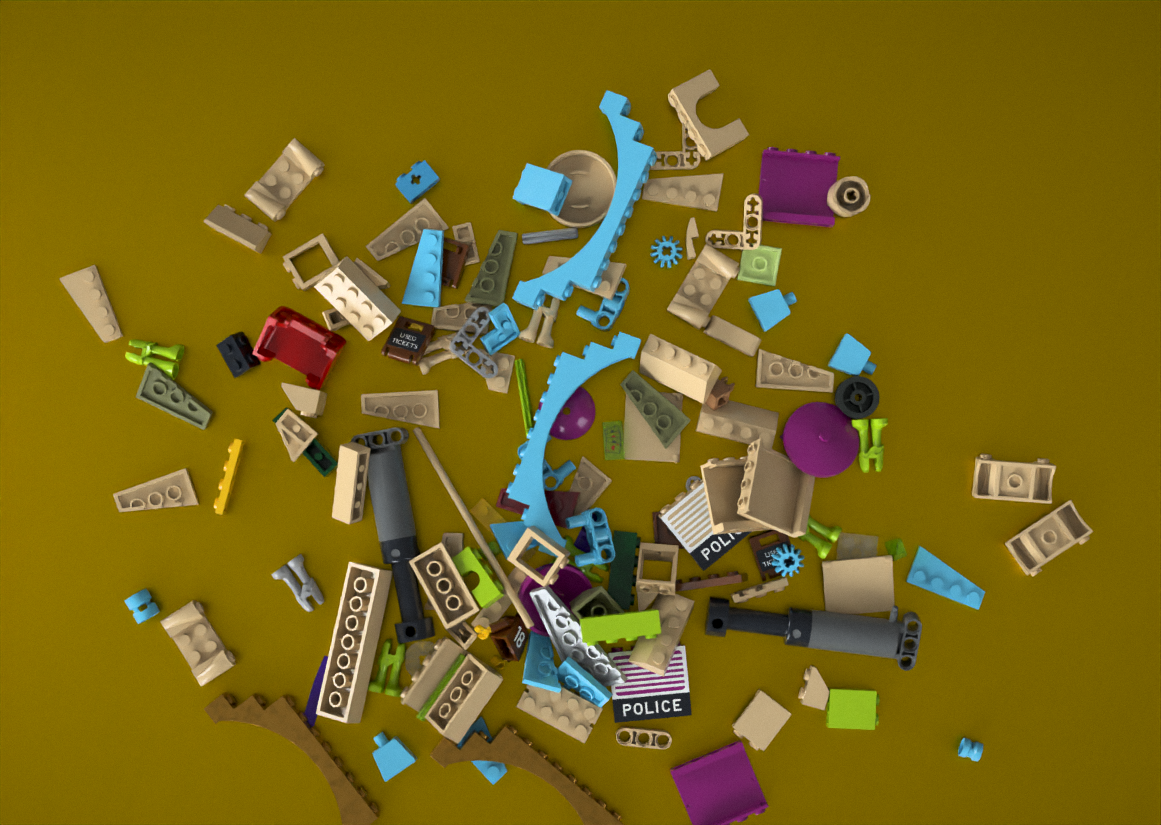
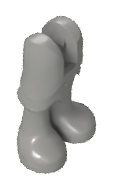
(309, 585)

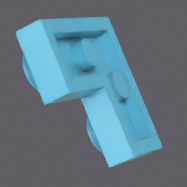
(504, 330)

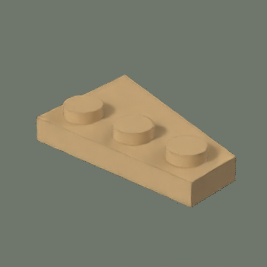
(454, 316)
(589, 483)
(759, 590)

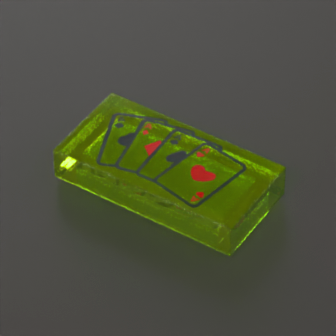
(613, 440)

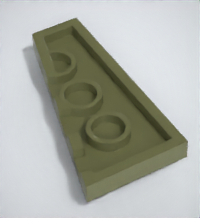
(492, 280)
(170, 397)
(659, 412)

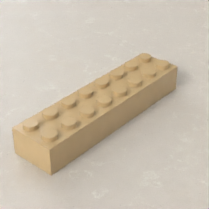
(354, 642)

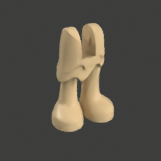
(550, 314)
(442, 342)

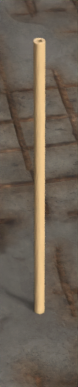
(473, 527)

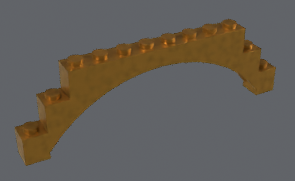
(288, 722)
(513, 750)

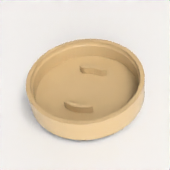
(590, 190)

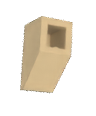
(815, 690)

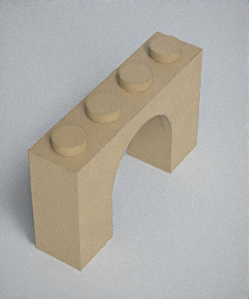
(709, 140)

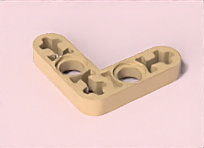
(680, 155)
(742, 235)

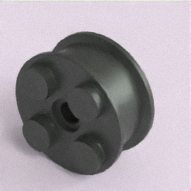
(868, 396)

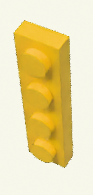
(231, 468)
(488, 515)

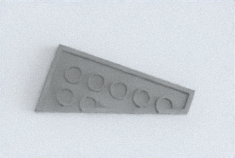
(566, 636)

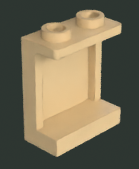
(761, 721)

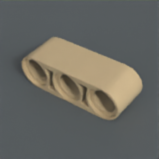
(732, 336)
(652, 741)

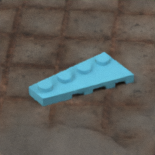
(426, 274)
(941, 579)

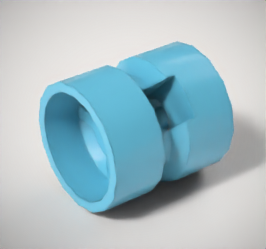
(138, 600)

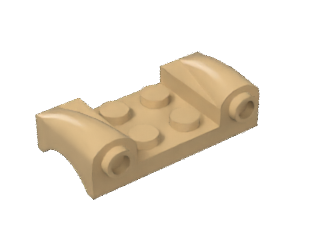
(285, 180)
(703, 287)
(1013, 480)
(1048, 538)
(198, 642)

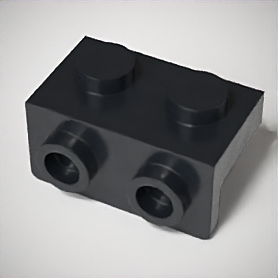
(238, 354)

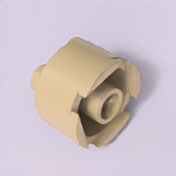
(858, 192)

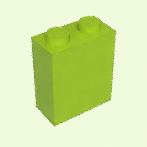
(852, 708)

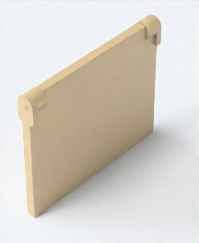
(641, 441)
(859, 585)

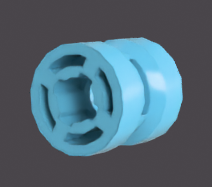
(970, 749)

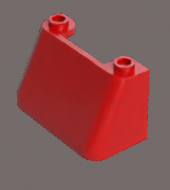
(300, 345)

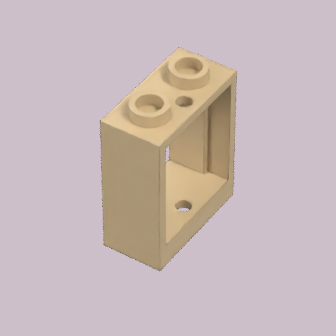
(289, 266)
(522, 545)
(657, 552)

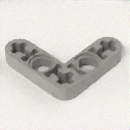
(467, 342)

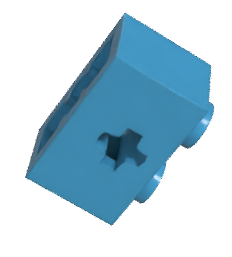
(414, 191)

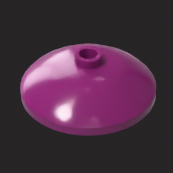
(580, 417)

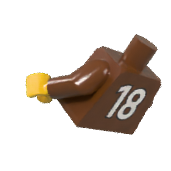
(509, 638)

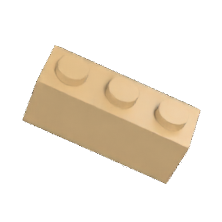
(239, 227)
(306, 400)

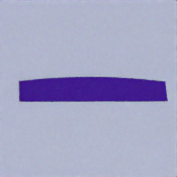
(313, 700)

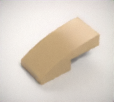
(691, 233)
(465, 234)

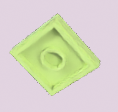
(760, 265)

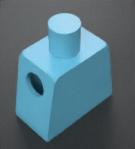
(771, 307)
(851, 357)
(392, 756)

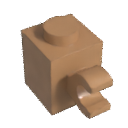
(720, 394)

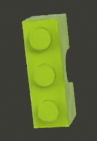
(488, 589)

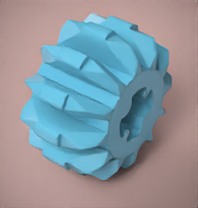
(666, 244)
(784, 554)

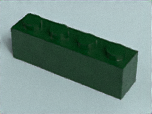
(317, 454)
(622, 567)

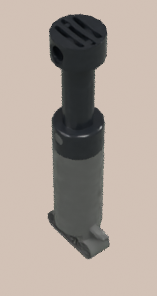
(396, 528)
(823, 629)

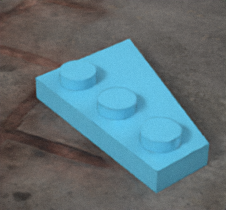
(509, 534)
(539, 664)
(580, 680)
(491, 770)

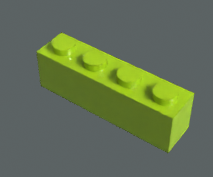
(620, 625)

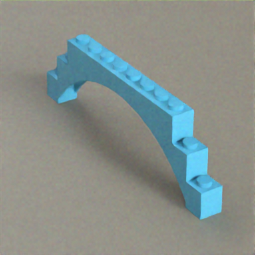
(591, 261)
(568, 376)

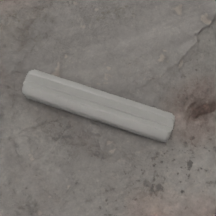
(552, 235)

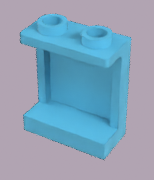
(542, 189)

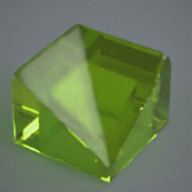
(495, 548)
(896, 548)

